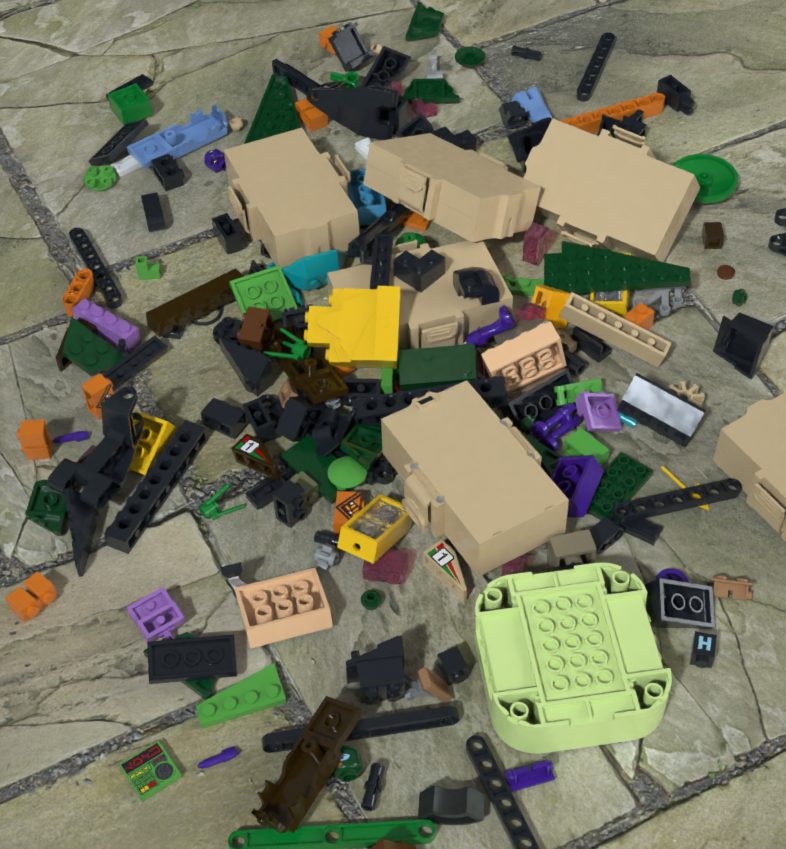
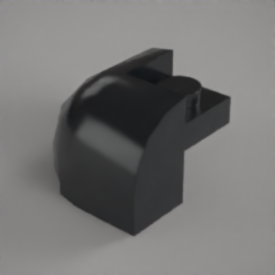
(476, 282)

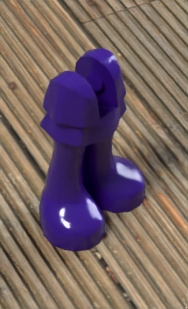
(481, 335)
(540, 429)

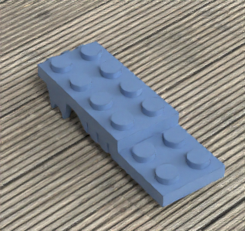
(180, 139)

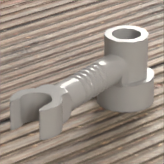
(434, 73)

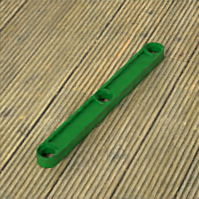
(350, 835)

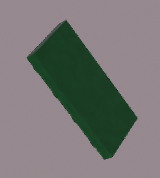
(304, 458)
(617, 485)

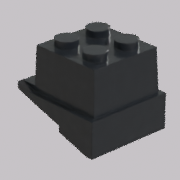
(526, 139)
(743, 342)
(378, 672)

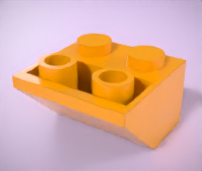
(554, 302)

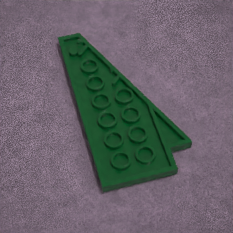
(275, 112)
(601, 270)

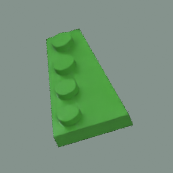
(246, 697)

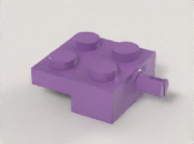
(156, 615)

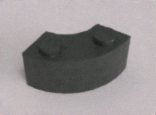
(451, 805)

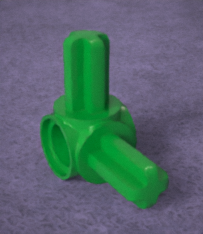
(351, 79)

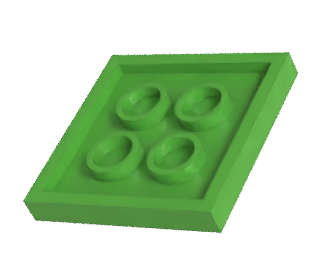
(265, 291)

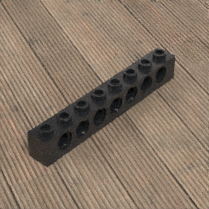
(374, 408)
(155, 487)

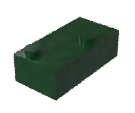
(437, 366)

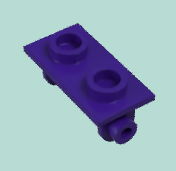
(530, 775)

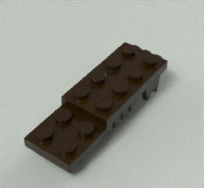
(311, 375)
(307, 766)

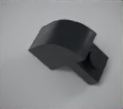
(512, 114)
(636, 121)

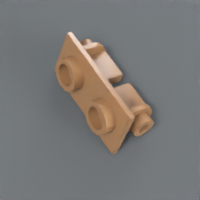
(738, 587)

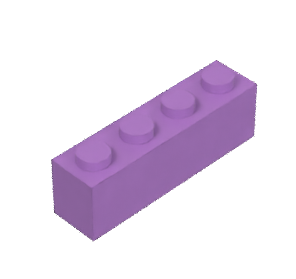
(108, 325)

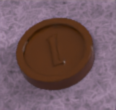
(725, 272)

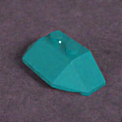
(312, 270)

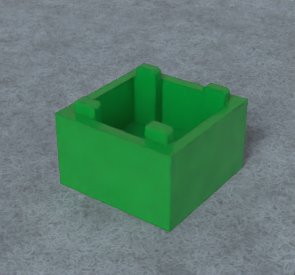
(130, 104)

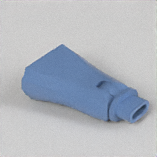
(533, 104)

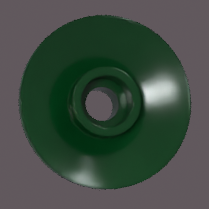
(469, 56)

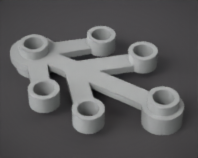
(662, 293)

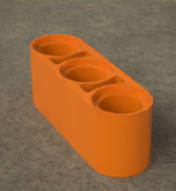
(80, 288)

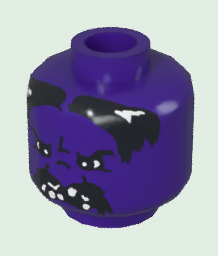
(215, 160)

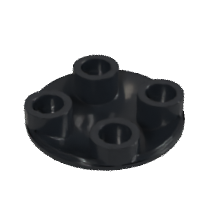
(227, 328)

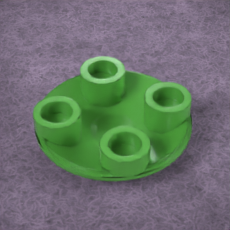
(99, 177)
(346, 473)

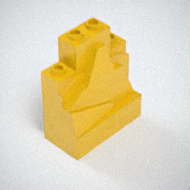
(357, 328)

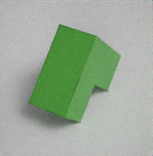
(147, 271)
(386, 381)

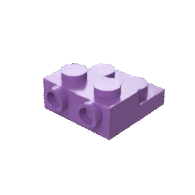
(599, 411)

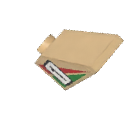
(443, 563)

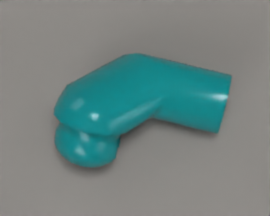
(297, 297)
(627, 420)

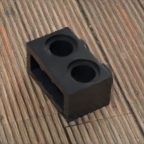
(167, 172)

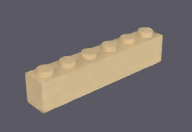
(615, 329)

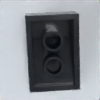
(679, 604)

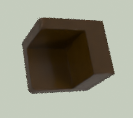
(712, 235)

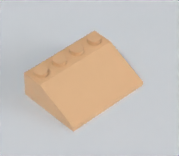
(526, 357)
(283, 607)

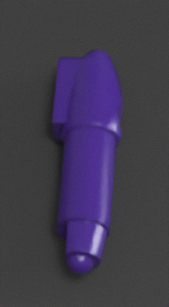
(77, 436)
(224, 756)

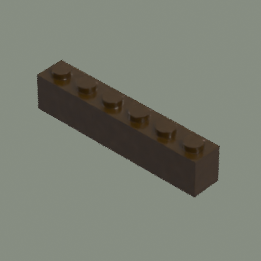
(192, 304)

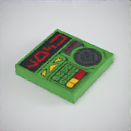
(150, 770)

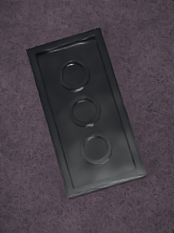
(118, 142)
(191, 659)

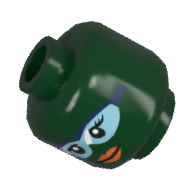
(349, 765)

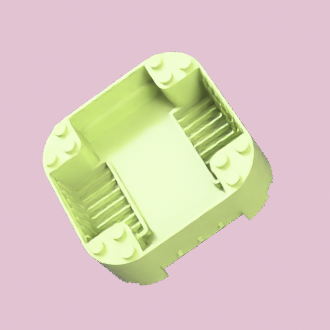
(569, 658)

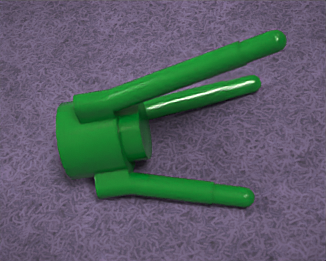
(299, 349)
(210, 507)

